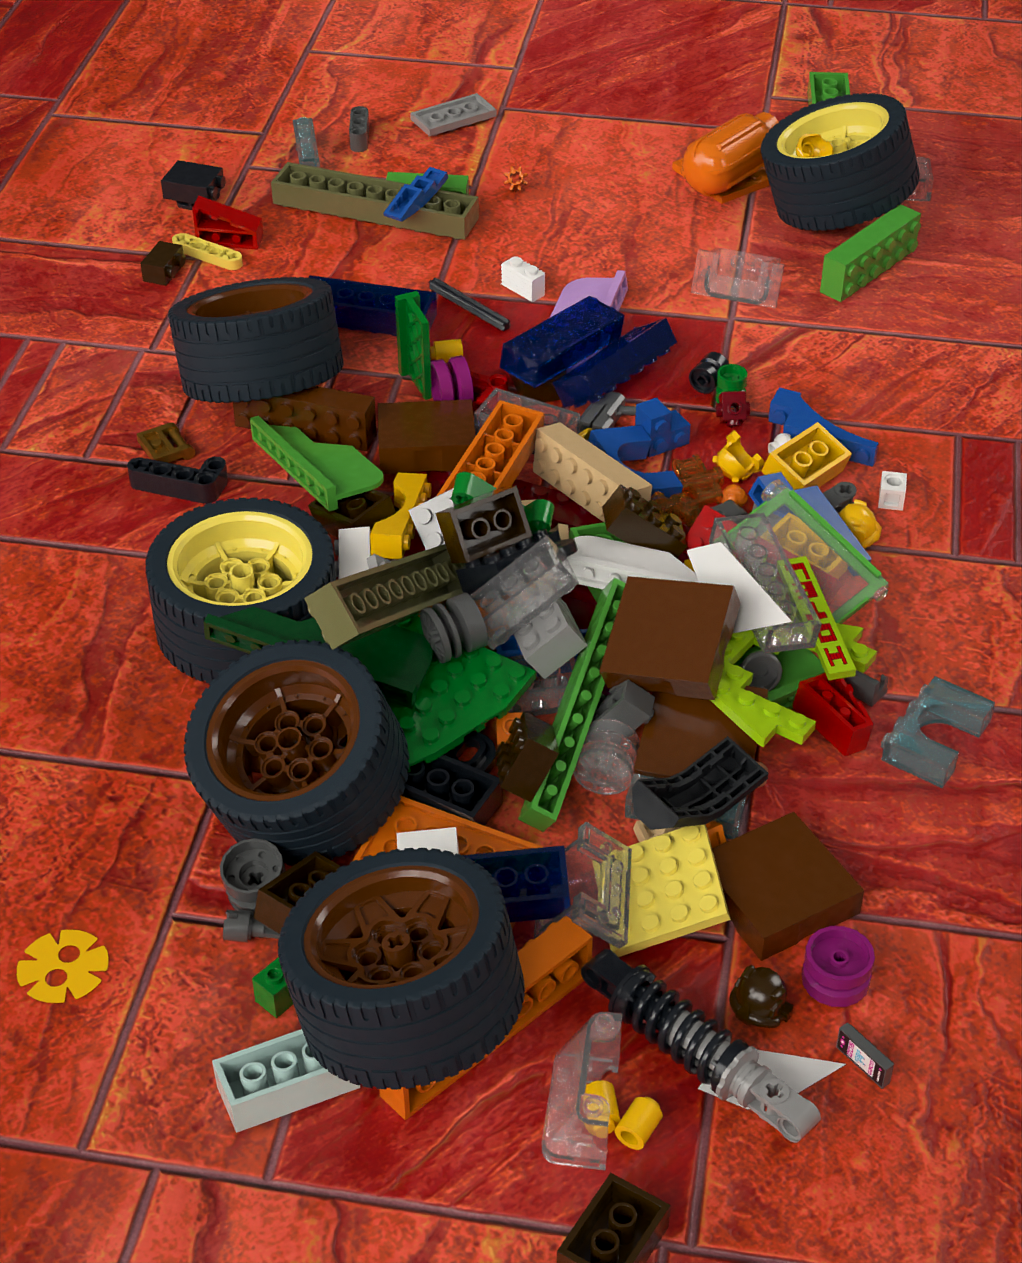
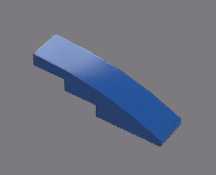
(416, 195)

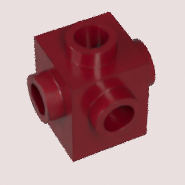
(737, 401)

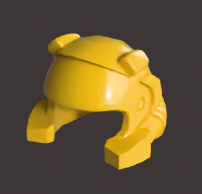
(735, 461)
(861, 522)

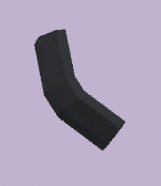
(700, 791)

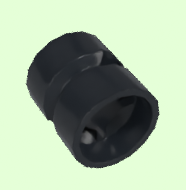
(704, 374)

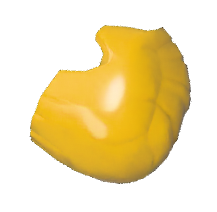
(813, 146)

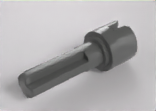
(242, 926)

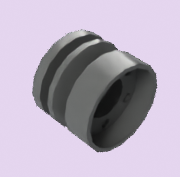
(454, 627)
(248, 868)

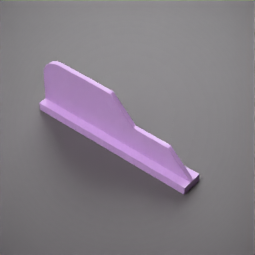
(607, 290)

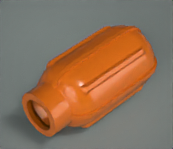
(727, 154)

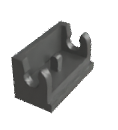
(867, 688)

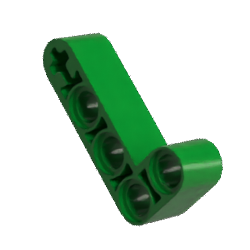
(468, 486)

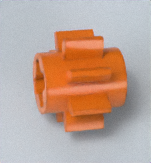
(518, 184)

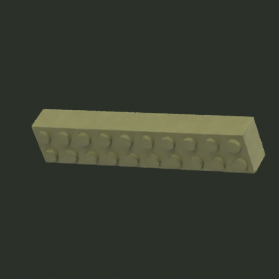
(367, 199)
(383, 595)

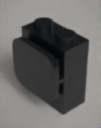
(191, 179)

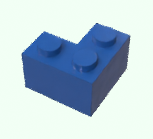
(663, 426)

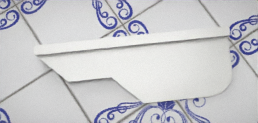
(603, 559)

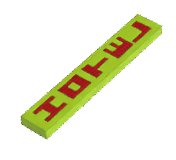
(830, 644)

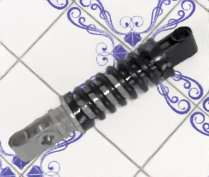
(698, 1044)

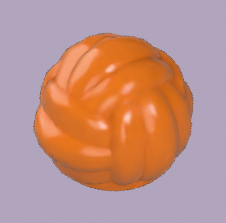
(736, 494)

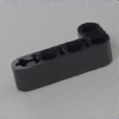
(179, 481)

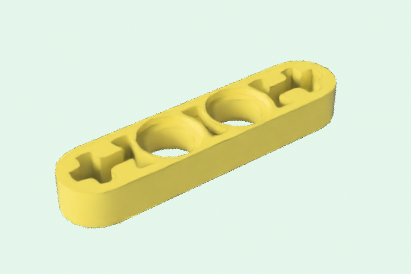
(209, 251)

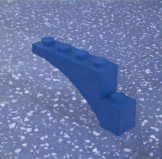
(796, 415)
(816, 500)

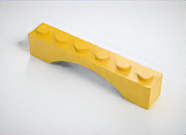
(393, 535)

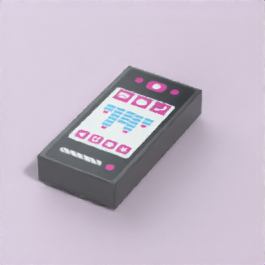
(865, 1055)

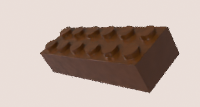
(319, 413)

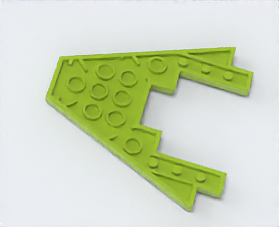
(760, 716)

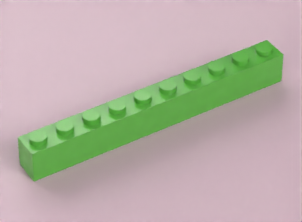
(575, 711)

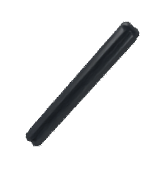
(469, 304)

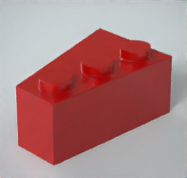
(226, 225)
(836, 712)

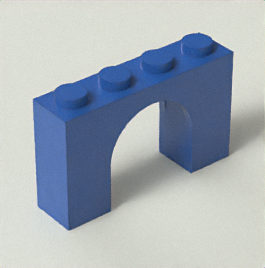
(633, 444)

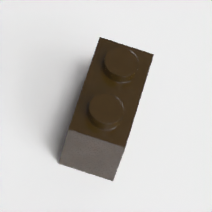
(162, 263)

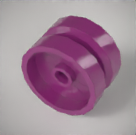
(451, 380)
(837, 966)

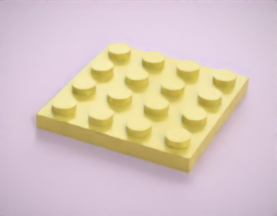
(672, 889)

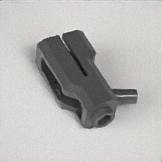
(605, 412)

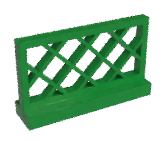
(413, 342)

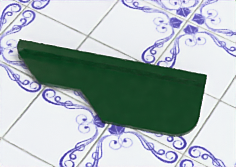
(392, 656)

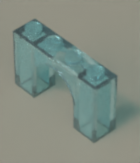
(937, 703)

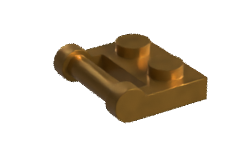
(158, 446)

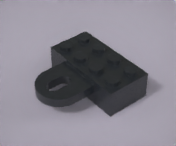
(481, 570)
(458, 785)

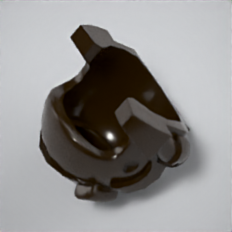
(760, 998)

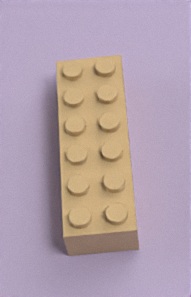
(581, 469)

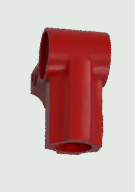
(485, 385)

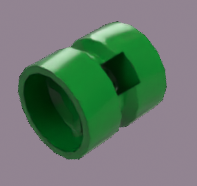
(731, 379)

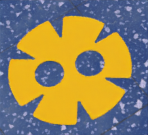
(78, 977)

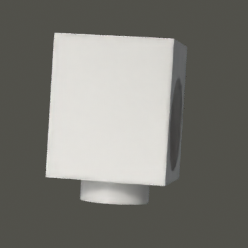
(892, 490)

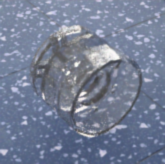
(607, 757)

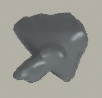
(766, 669)

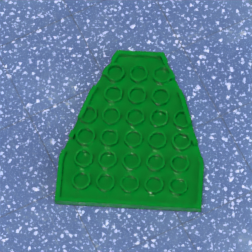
(458, 699)

